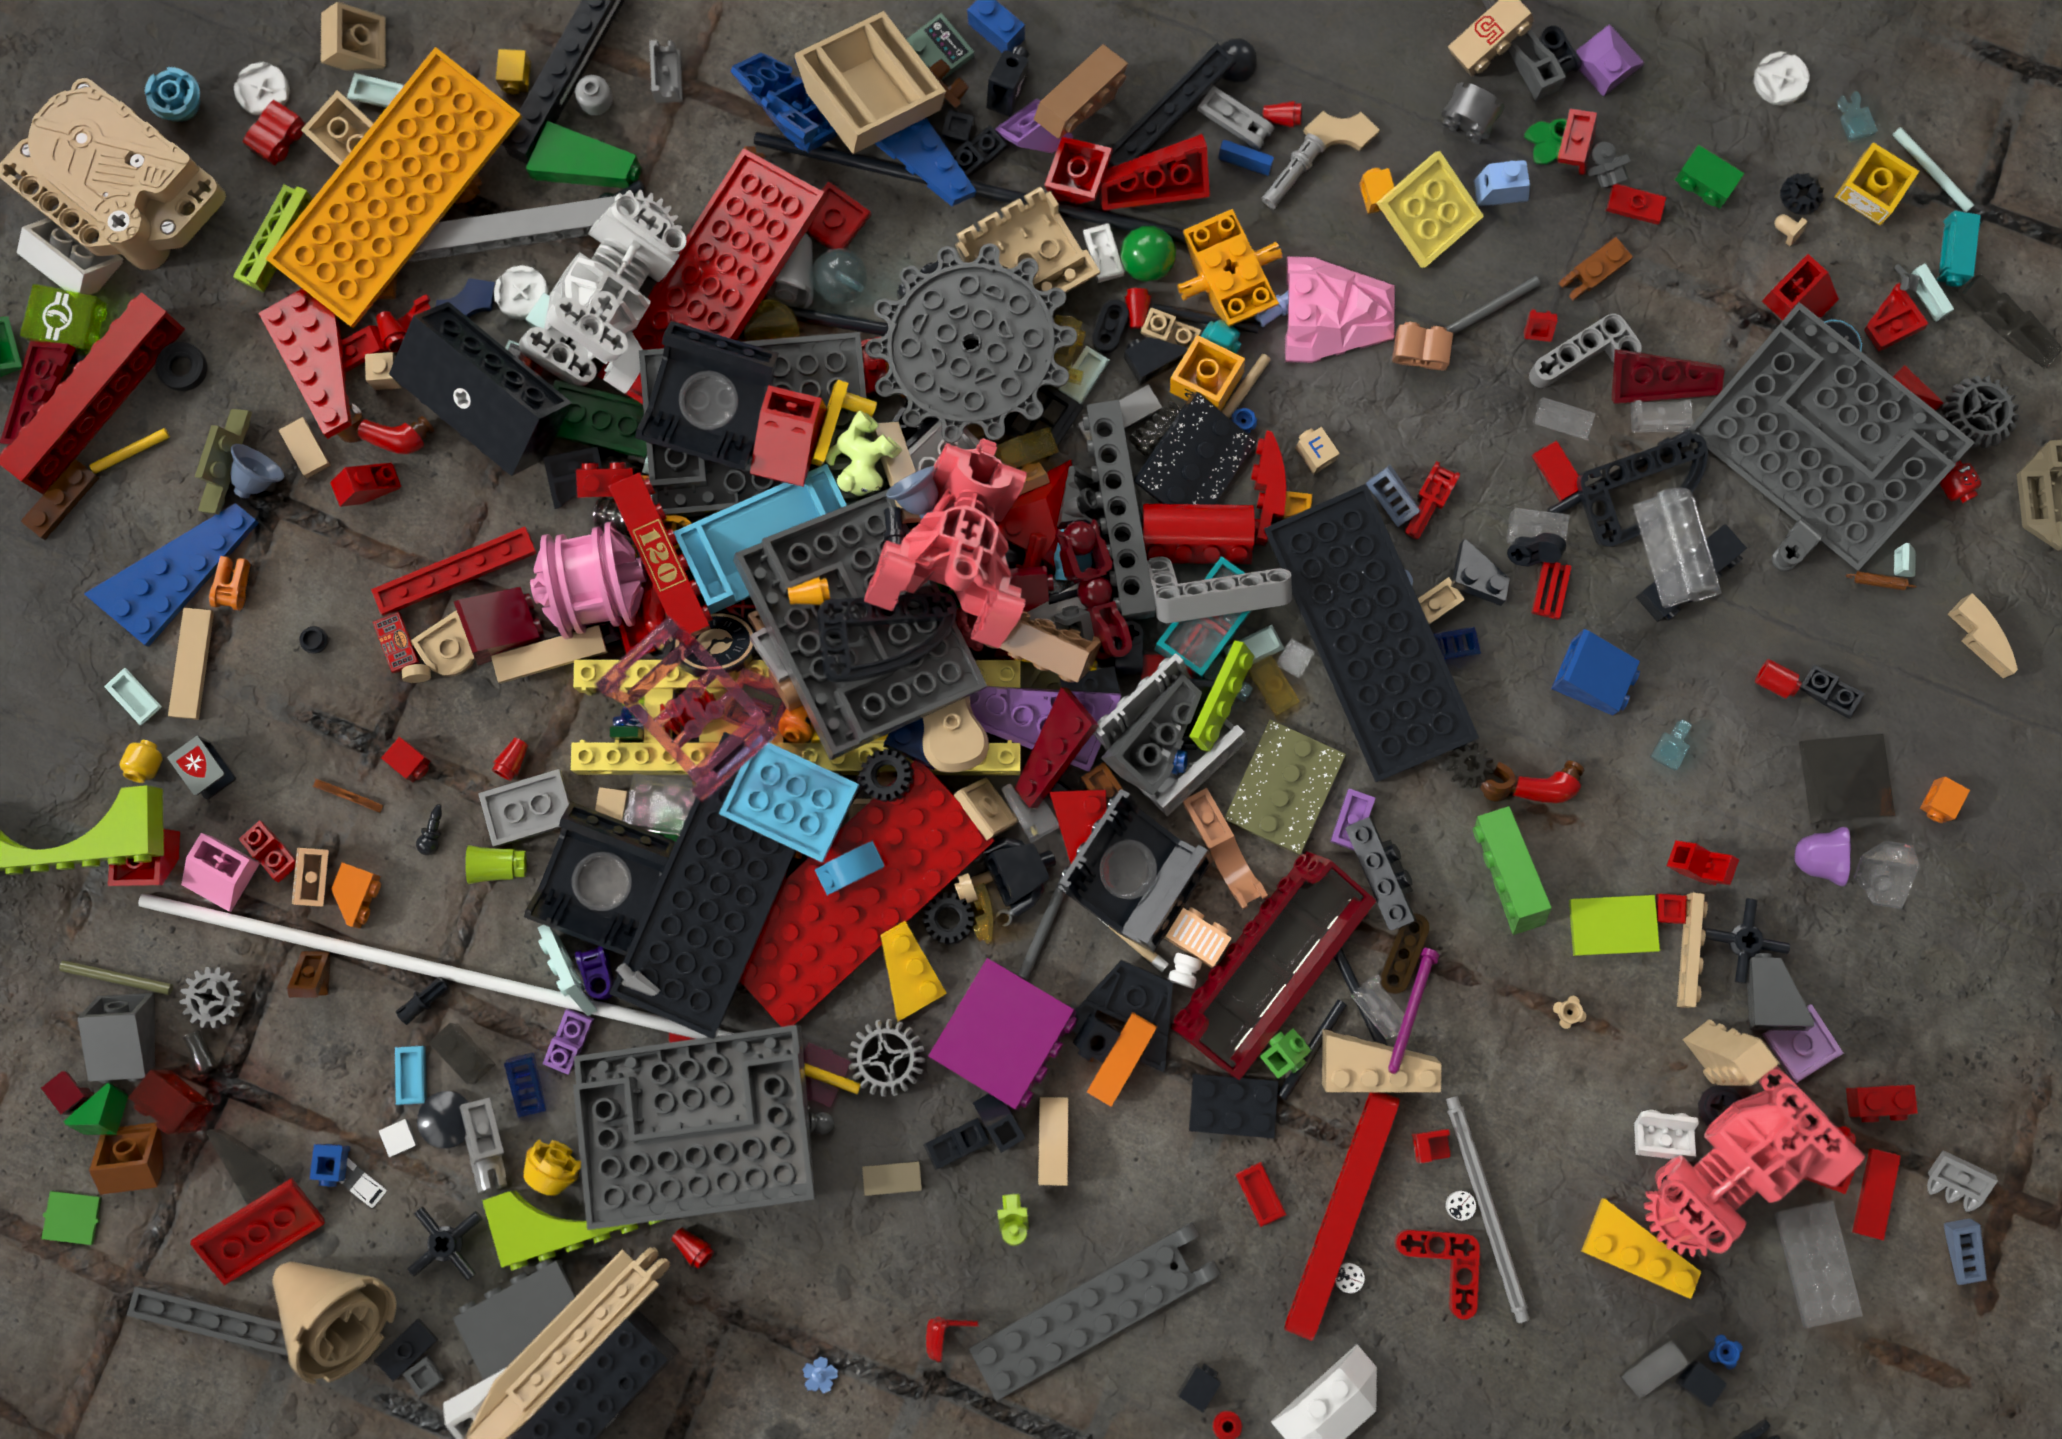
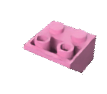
(217, 871)

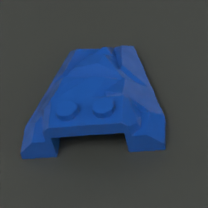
(784, 100)

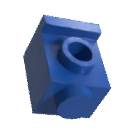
(322, 1156)

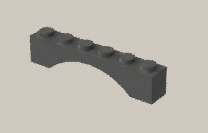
(1534, 62)

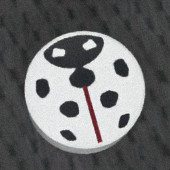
(1460, 1205)
(1349, 1278)

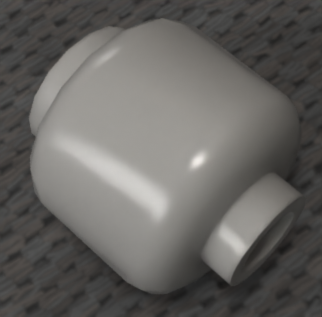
(593, 95)

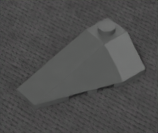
(1150, 743)

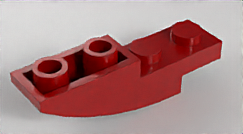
(1271, 479)

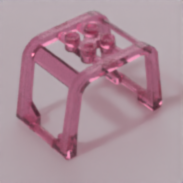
(703, 786)

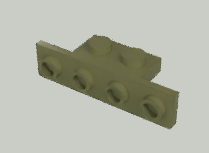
(217, 459)

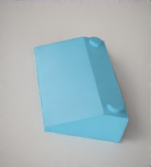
(713, 541)

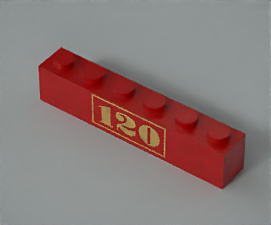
(658, 554)

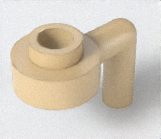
(966, 885)

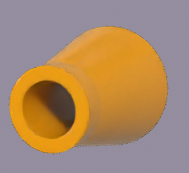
(809, 592)

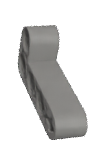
(1580, 353)

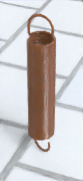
(1881, 580)

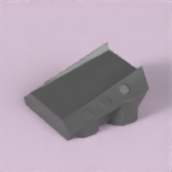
(1079, 499)

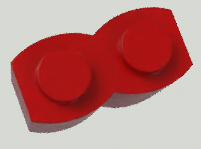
(274, 132)

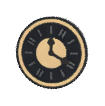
(726, 641)

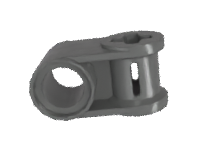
(1797, 544)

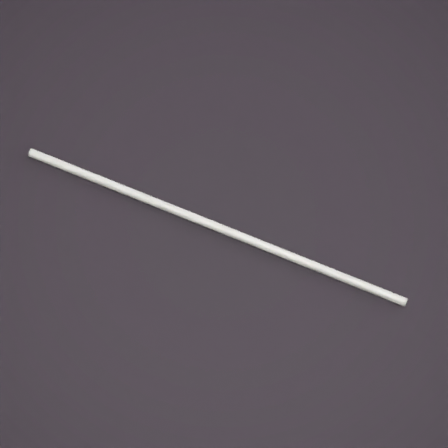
(411, 963)

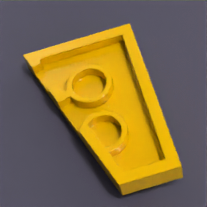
(909, 972)

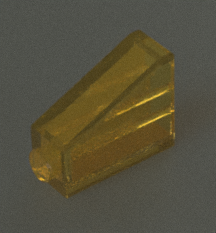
(1027, 448)

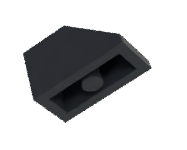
(1152, 357)

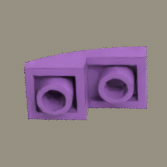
(568, 1041)

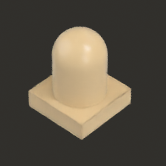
(1790, 227)

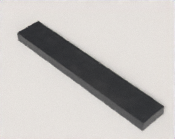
(1172, 106)

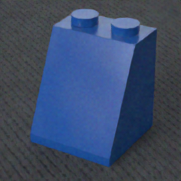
(1596, 673)

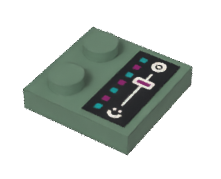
(938, 41)

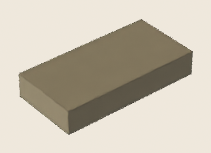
(892, 1178)

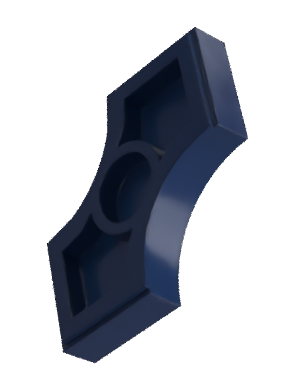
(474, 298)

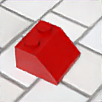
(1077, 171)

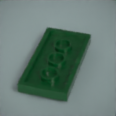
(602, 420)

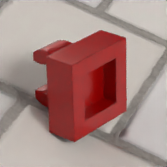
(1540, 326)

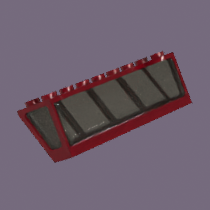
(1273, 963)

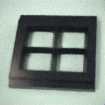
(1060, 427)

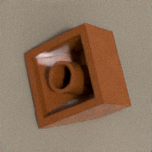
(128, 1159)

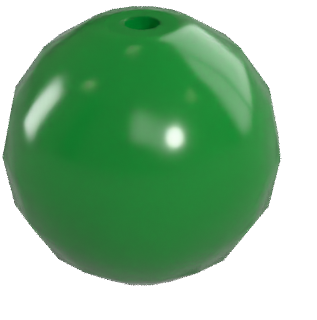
(1148, 253)

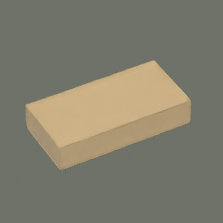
(304, 447)

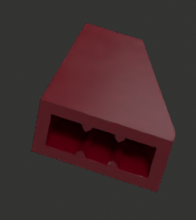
(1034, 585)

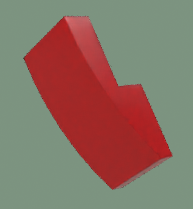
(269, 851)

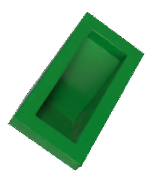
(100, 1113)

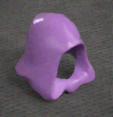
(1825, 855)

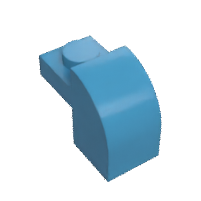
(849, 867)

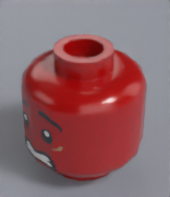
(1961, 482)

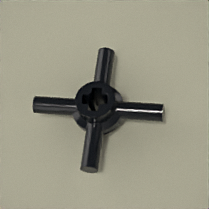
(1756, 938)
(454, 1246)

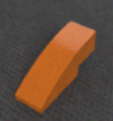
(1121, 1059)

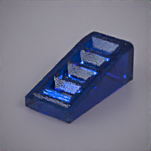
(1471, 638)
(512, 1077)

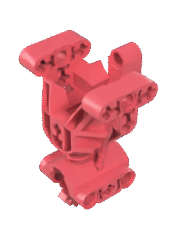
(960, 543)
(1758, 1148)

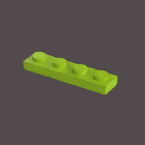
(1222, 696)

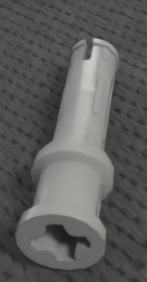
(1300, 161)

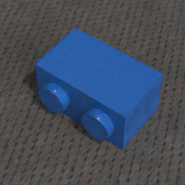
(996, 24)

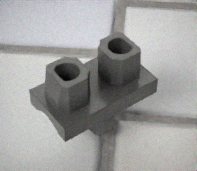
(1609, 168)

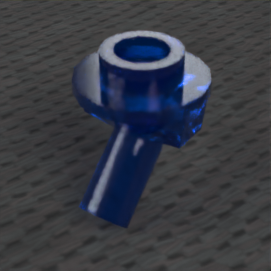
(627, 718)

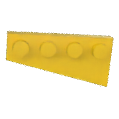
(1632, 1248)

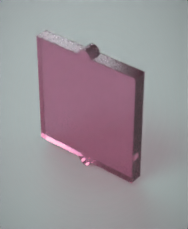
(826, 1061)

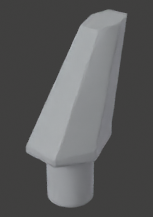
(636, 981)

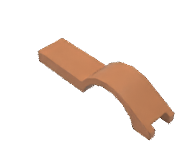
(1223, 848)

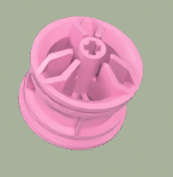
(588, 580)

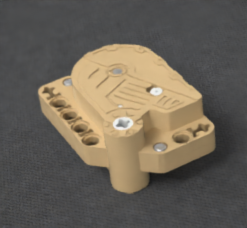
(111, 177)

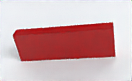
(1876, 1194)

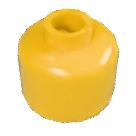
(141, 761)

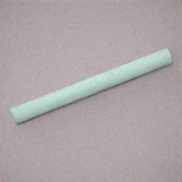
(1937, 174)

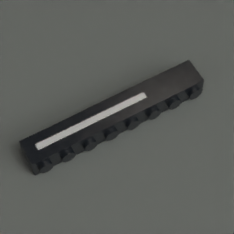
(561, 74)

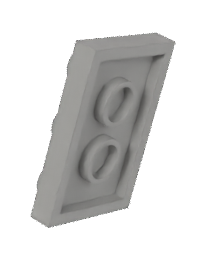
(525, 807)

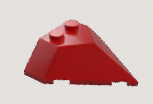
(1037, 512)

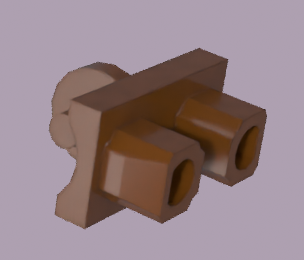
(957, 88)

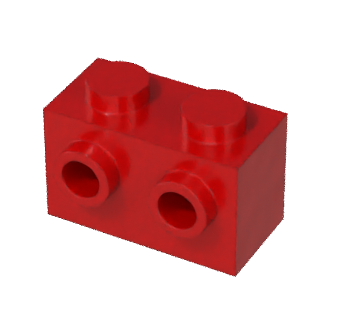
(595, 481)
(1882, 1101)

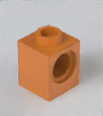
(1944, 800)

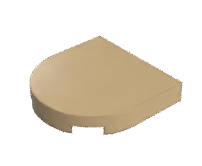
(445, 647)

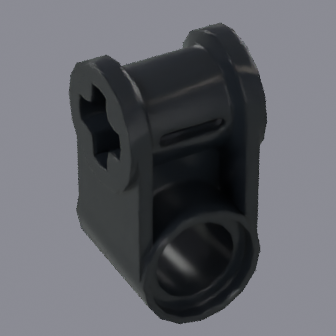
(1563, 51)
(1132, 662)

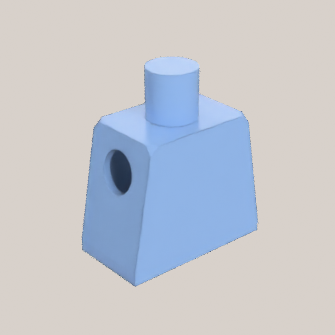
(1506, 183)

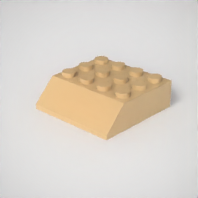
(869, 82)

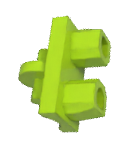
(1013, 1220)

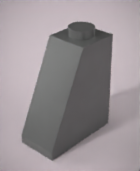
(1773, 997)

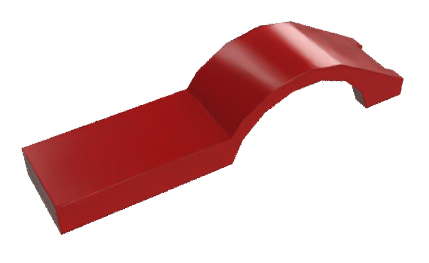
(369, 340)

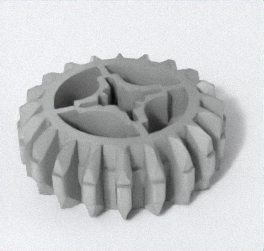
(862, 1063)

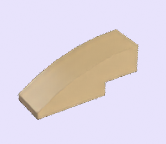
(1984, 635)
(1053, 1141)

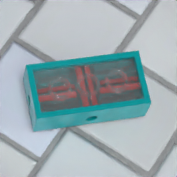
(1203, 639)

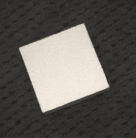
(398, 1138)

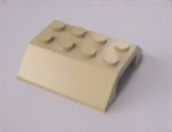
(1033, 233)

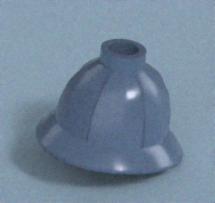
(252, 471)
(916, 492)

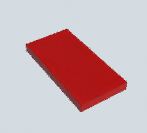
(257, 1231)

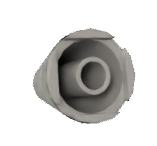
(795, 280)

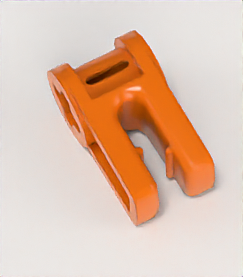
(234, 593)

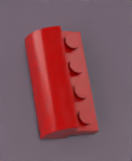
(1199, 532)

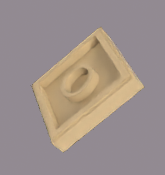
(986, 808)

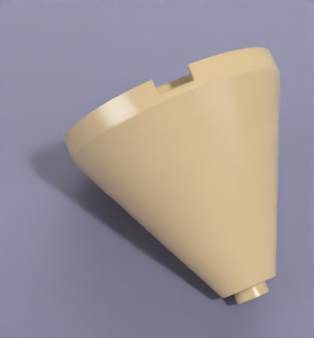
(330, 1318)

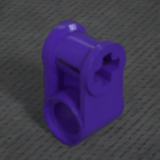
(593, 967)

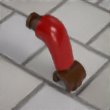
(398, 439)
(1554, 789)

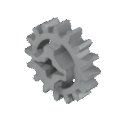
(215, 985)

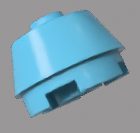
(173, 95)

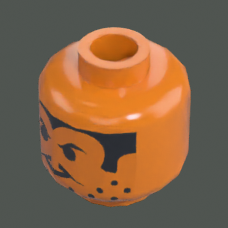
(796, 725)

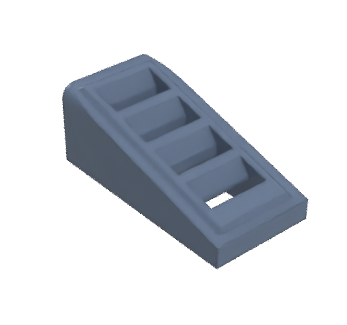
(1373, 485)
(1954, 1240)

